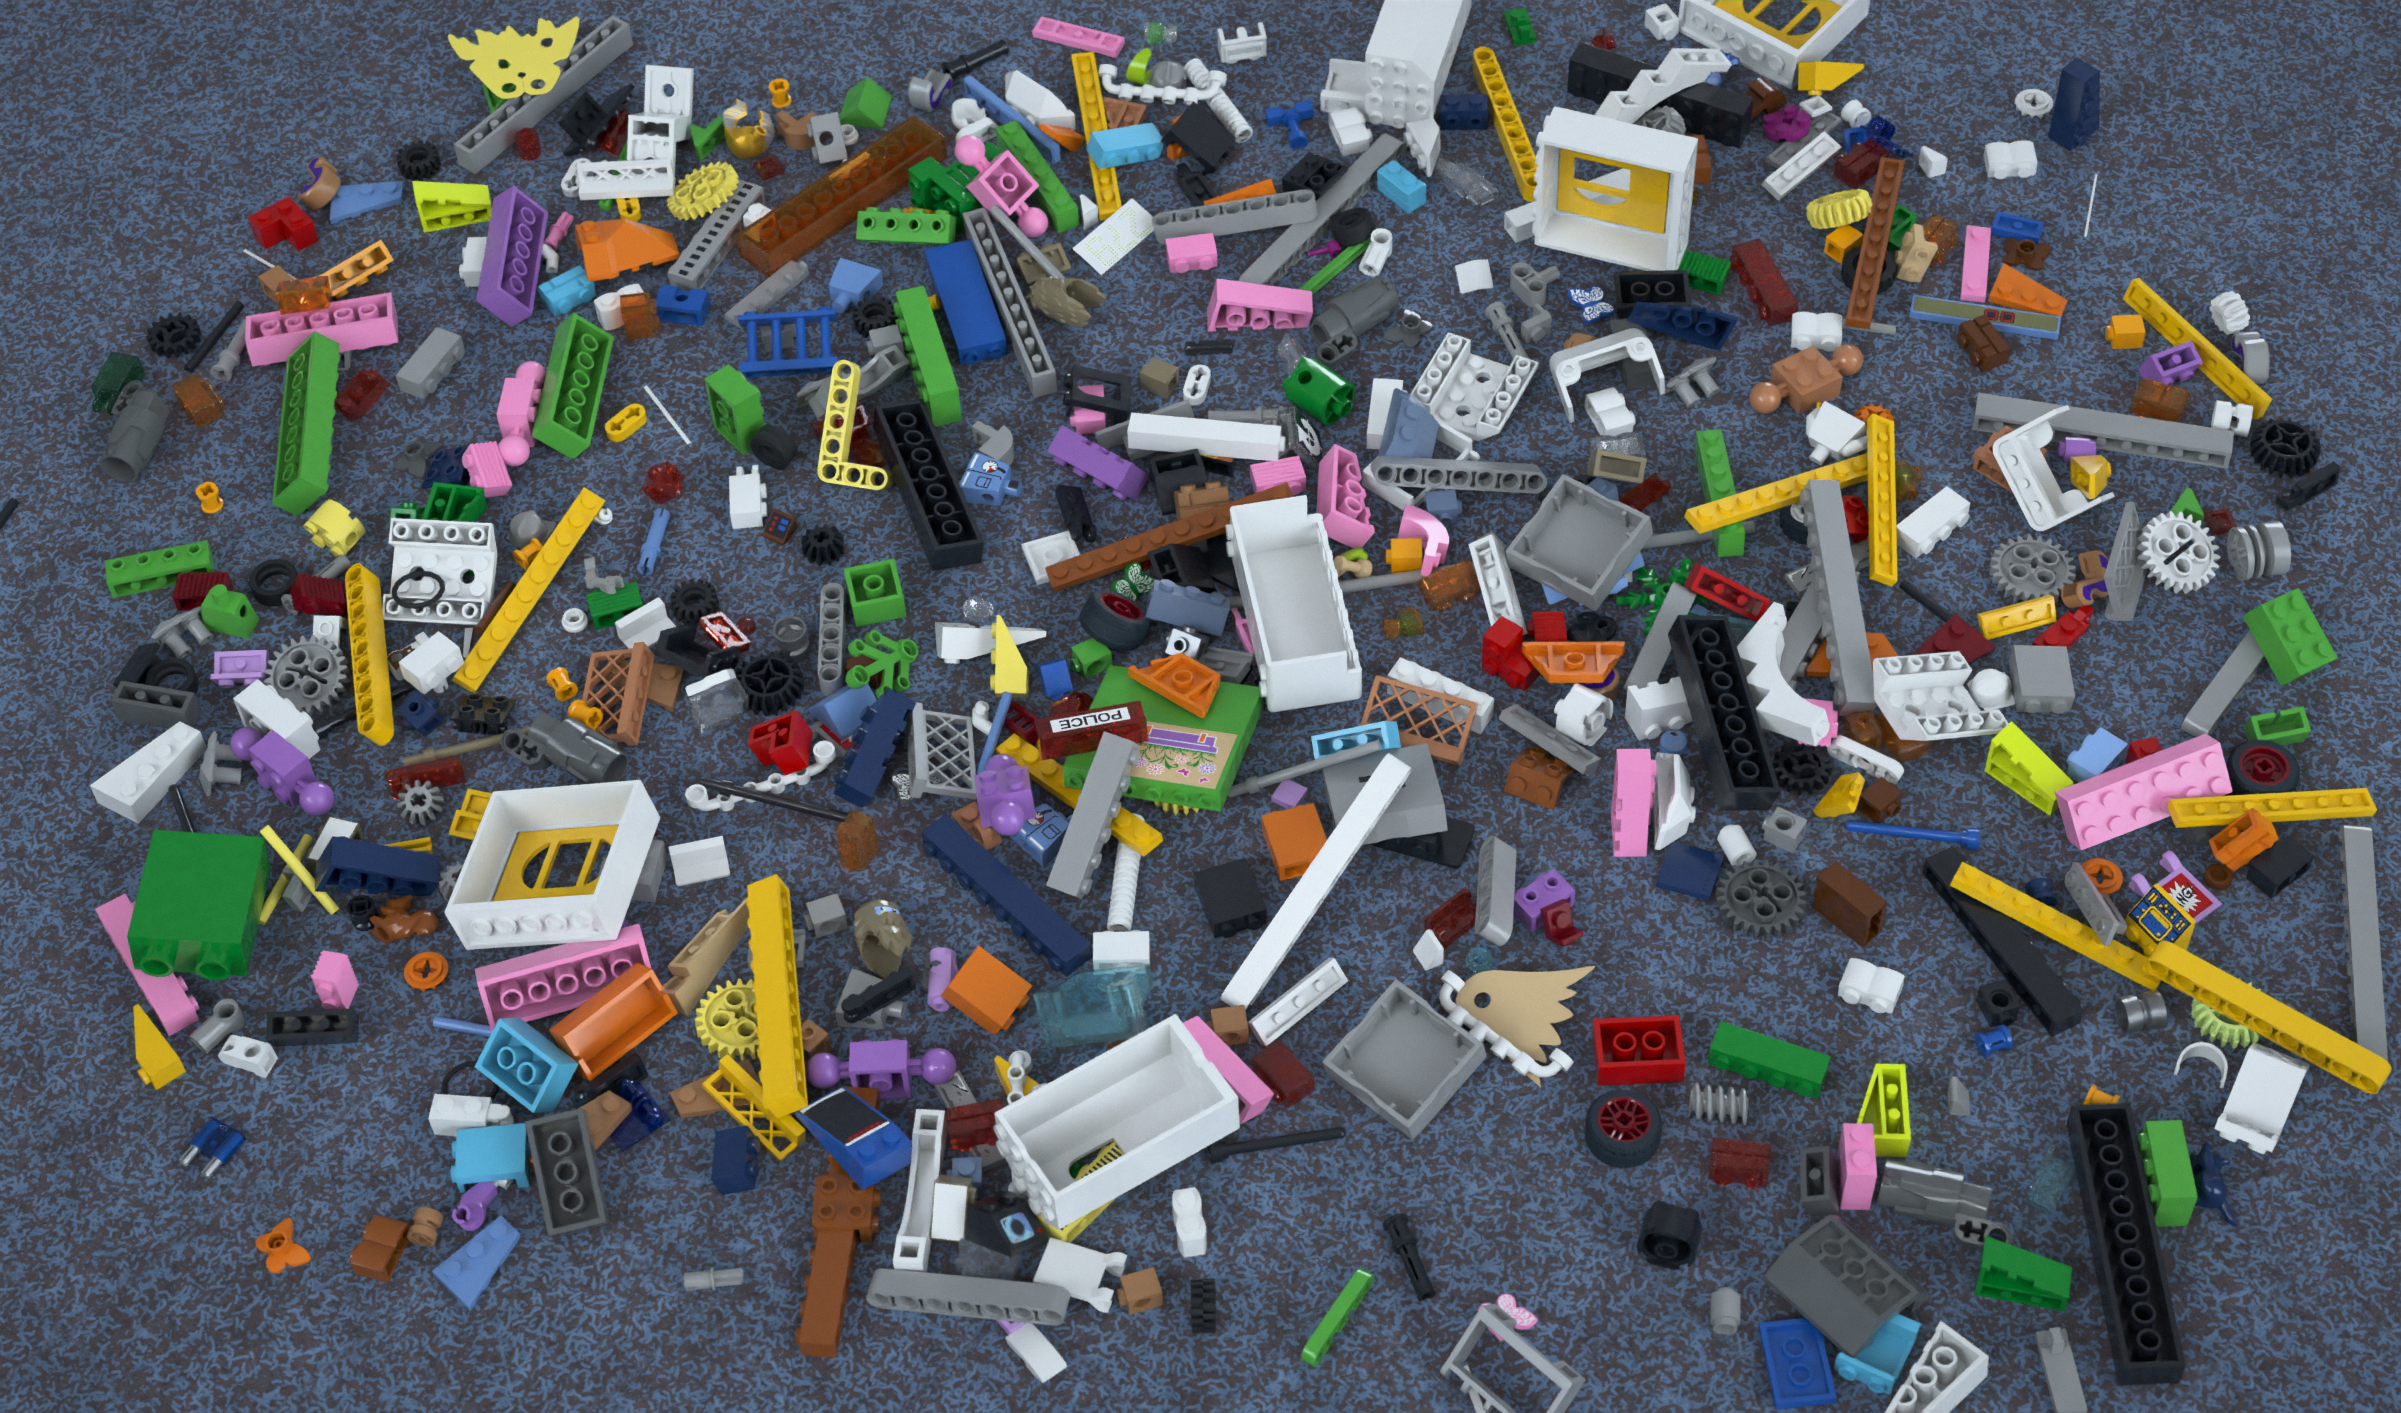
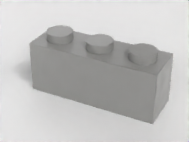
(430, 363)

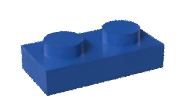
(2016, 227)

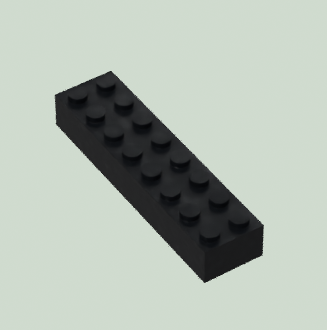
(1703, 106)
(928, 484)
(1723, 713)

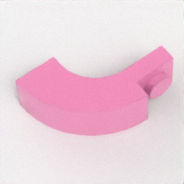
(1435, 538)

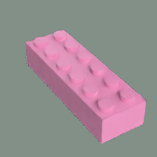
(350, 322)
(2141, 790)
(557, 976)

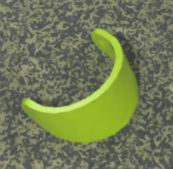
(1137, 68)

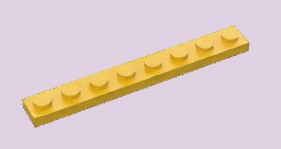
(2179, 331)
(1881, 500)
(1050, 776)
(2274, 806)
(2053, 924)

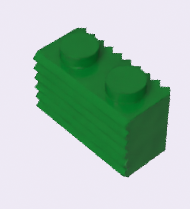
(1705, 272)
(609, 608)

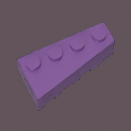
(1098, 463)

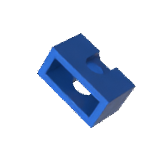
(674, 300)

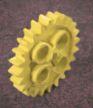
(703, 191)
(738, 1021)

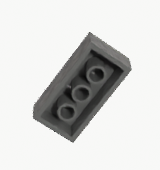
(567, 1173)

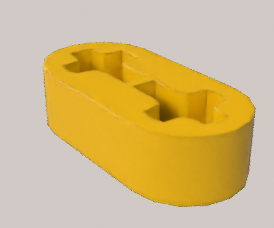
(624, 205)
(625, 422)

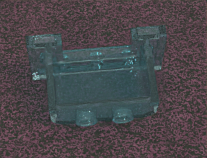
(1095, 1006)

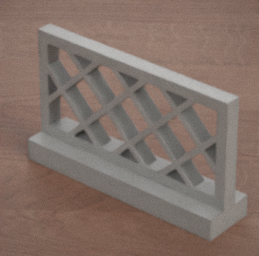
(2124, 572)
(921, 751)

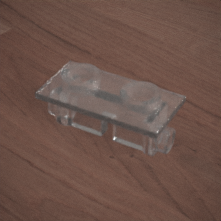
(1291, 352)

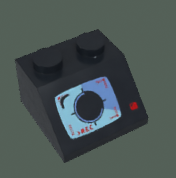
(1004, 1225)

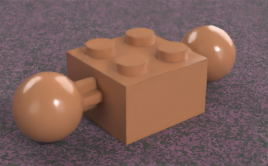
(1806, 379)

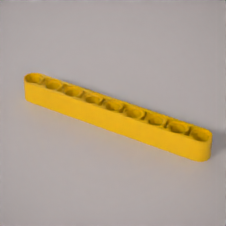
(1506, 120)
(369, 655)
(2268, 1017)

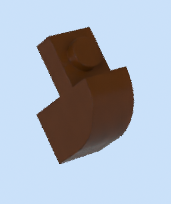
(1766, 96)

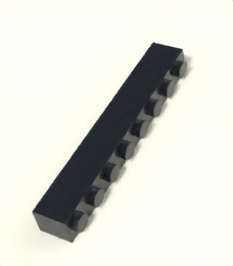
(2007, 948)

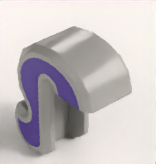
(928, 92)
(2254, 355)

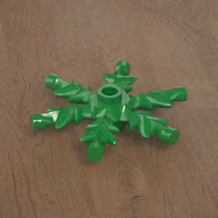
(1659, 591)

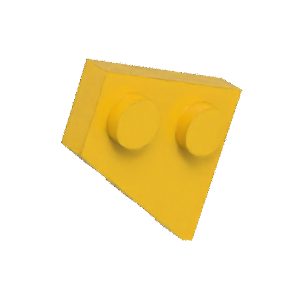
(1841, 797)

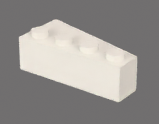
(1657, 708)
(146, 776)
(1942, 1375)

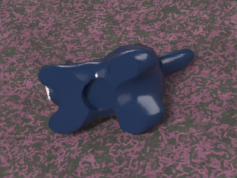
(2209, 1182)

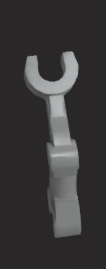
(605, 584)

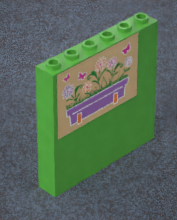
(1185, 756)

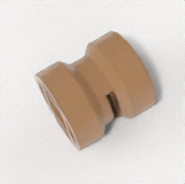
(425, 1226)

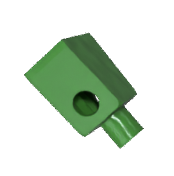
(228, 612)

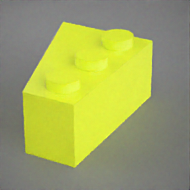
(451, 204)
(2025, 768)
(1888, 1110)

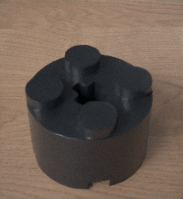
(1669, 1235)

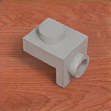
(1536, 327)

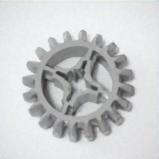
(1663, 119)

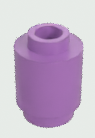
(2075, 447)

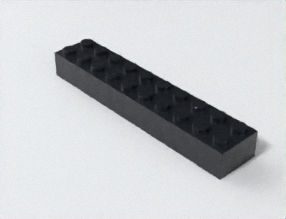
(2125, 1245)

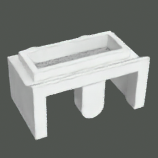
(1243, 47)

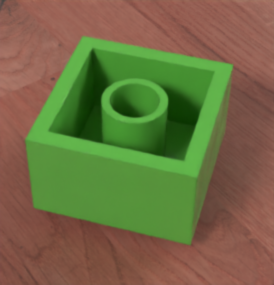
(875, 592)

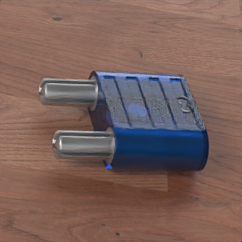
(215, 1142)

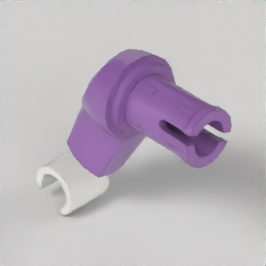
(475, 1202)

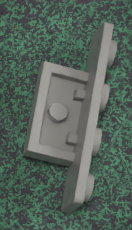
(1118, 435)
(2095, 906)

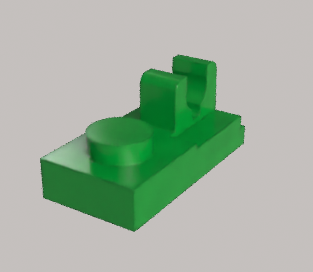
(1519, 26)

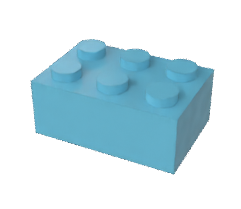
(526, 1065)

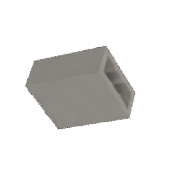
(2041, 679)

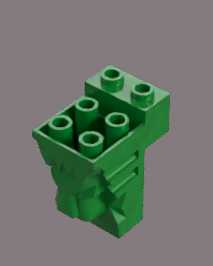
(946, 188)

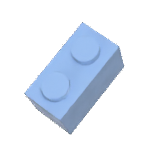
(2096, 756)

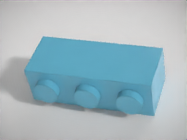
(1125, 145)
(1344, 739)

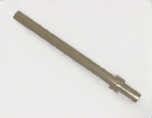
(432, 755)

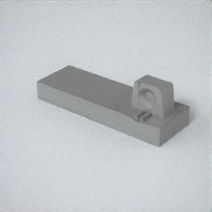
(2060, 1371)

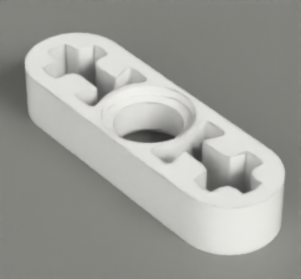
(1878, 766)

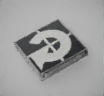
(1304, 438)

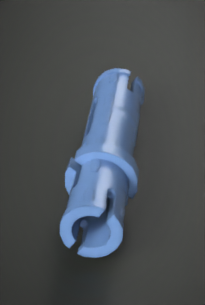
(651, 548)

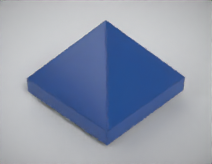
(1853, 135)

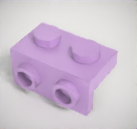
(239, 667)

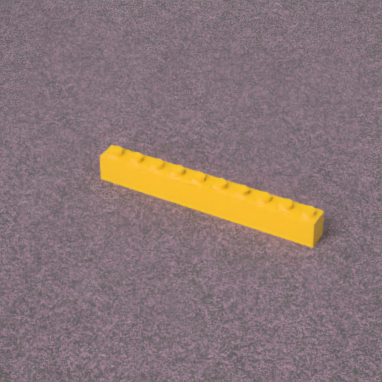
(776, 997)

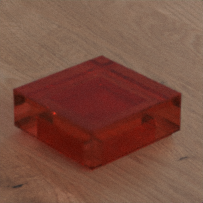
(768, 167)
(2219, 521)

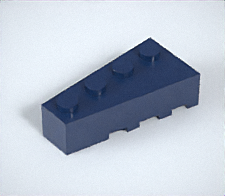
(872, 747)
(376, 867)

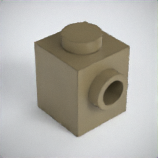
(1159, 377)

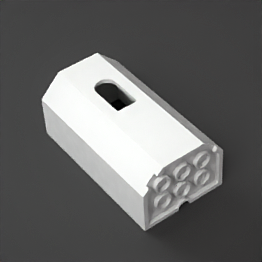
(1411, 58)
(1145, 1095)

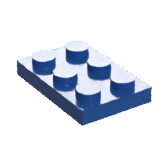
(1796, 1364)

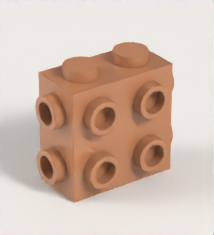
(1986, 462)

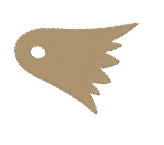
(1523, 1006)

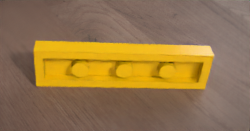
(751, 1090)

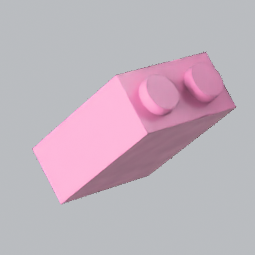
(1856, 1166)

